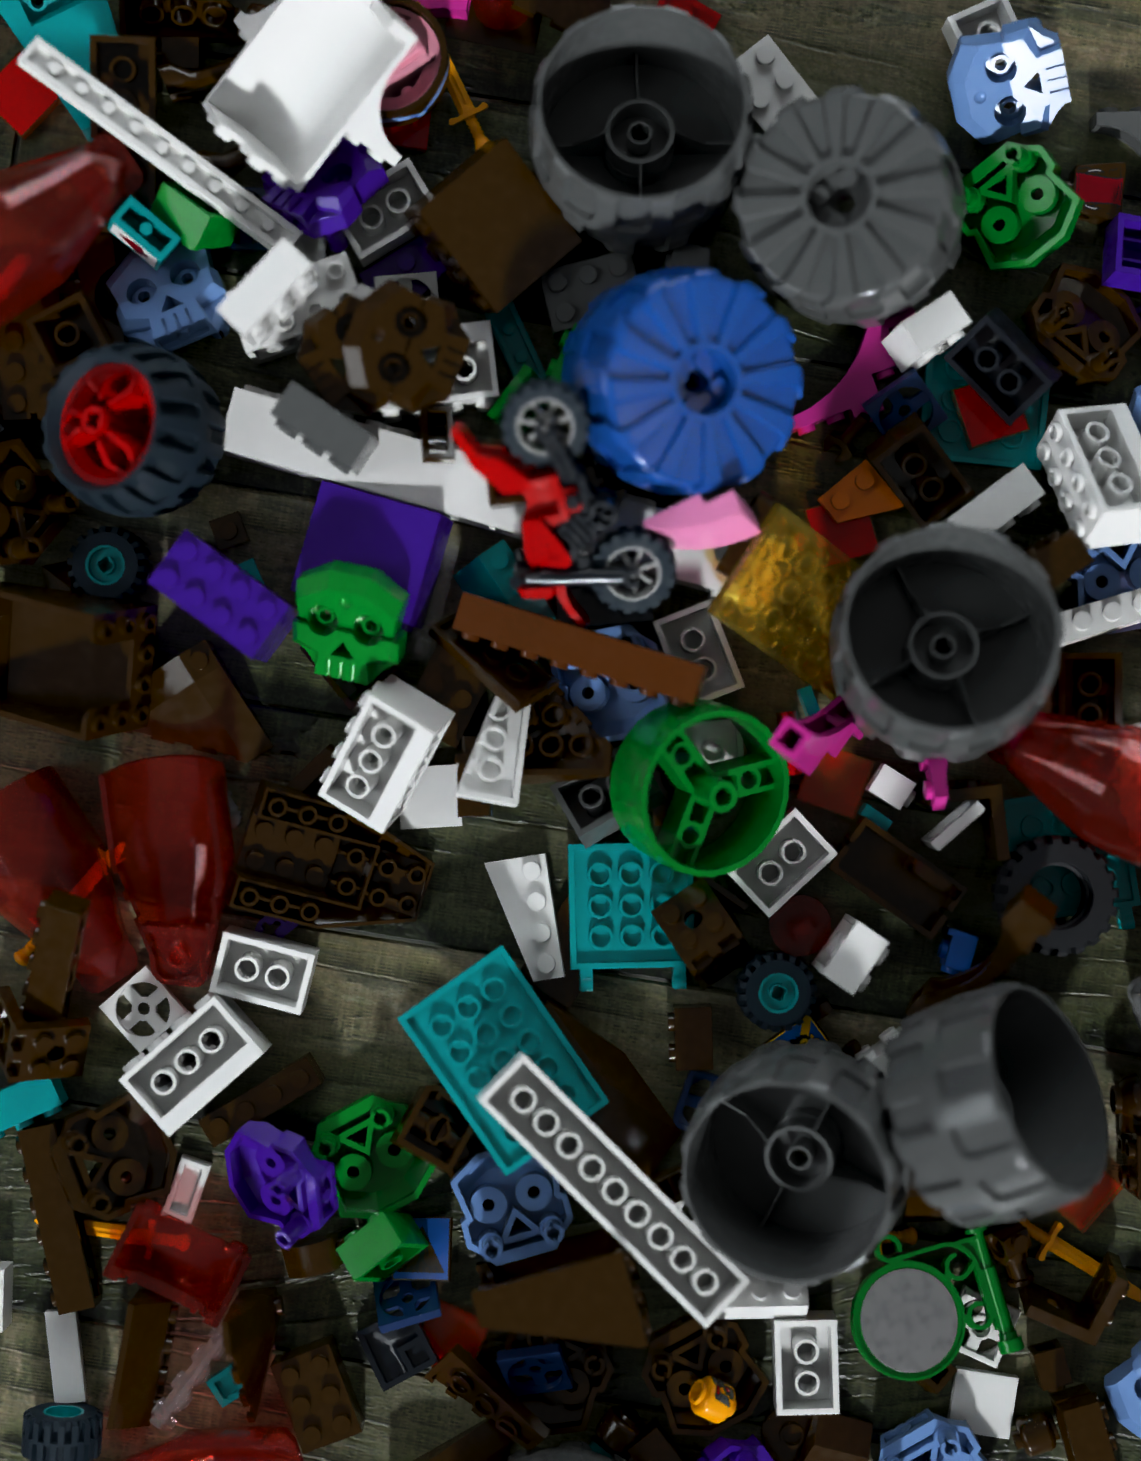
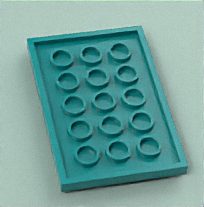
(476, 1028)

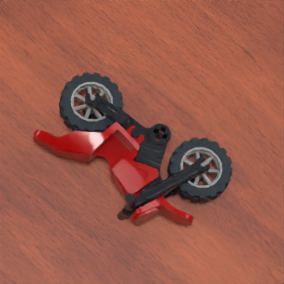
(564, 508)

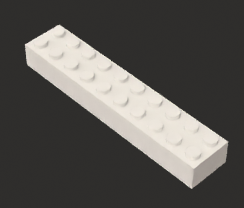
(612, 1188)

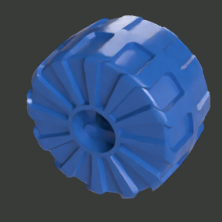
(632, 372)

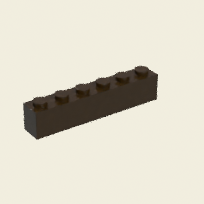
(55, 957)
(60, 1228)

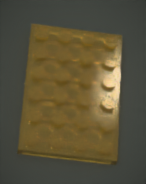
(786, 596)

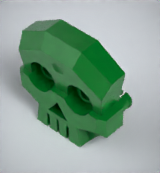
(1031, 226)
(347, 641)
(384, 1178)

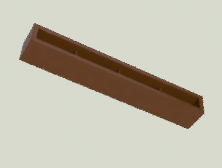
(581, 648)

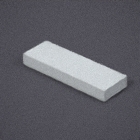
(66, 1357)

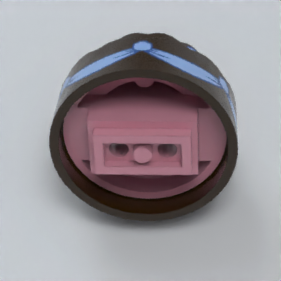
(422, 74)

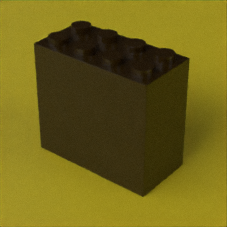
(492, 227)

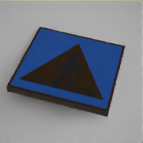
(435, 1260)

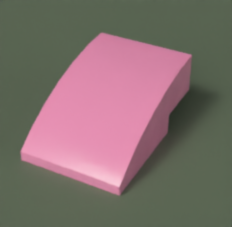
(705, 524)

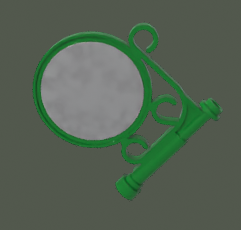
(912, 1317)

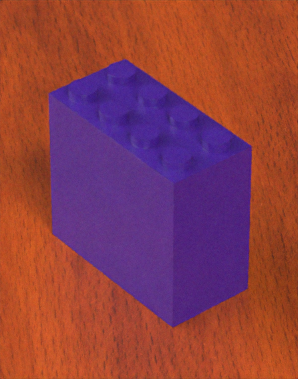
(381, 535)
(224, 597)

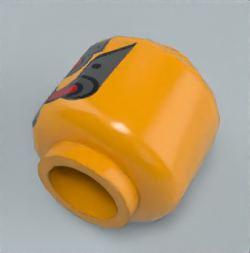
(712, 1399)

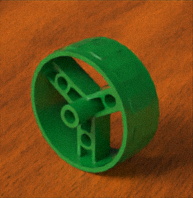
(699, 790)

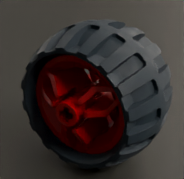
(133, 430)

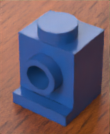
(956, 950)

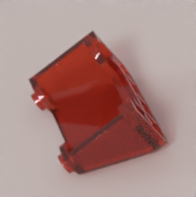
(179, 1261)

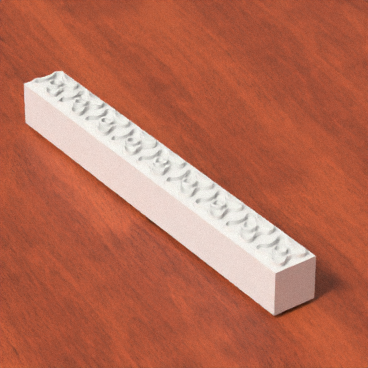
(445, 488)

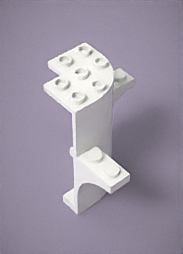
(308, 82)

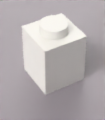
(891, 787)

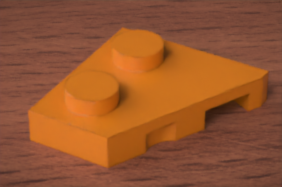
(859, 495)

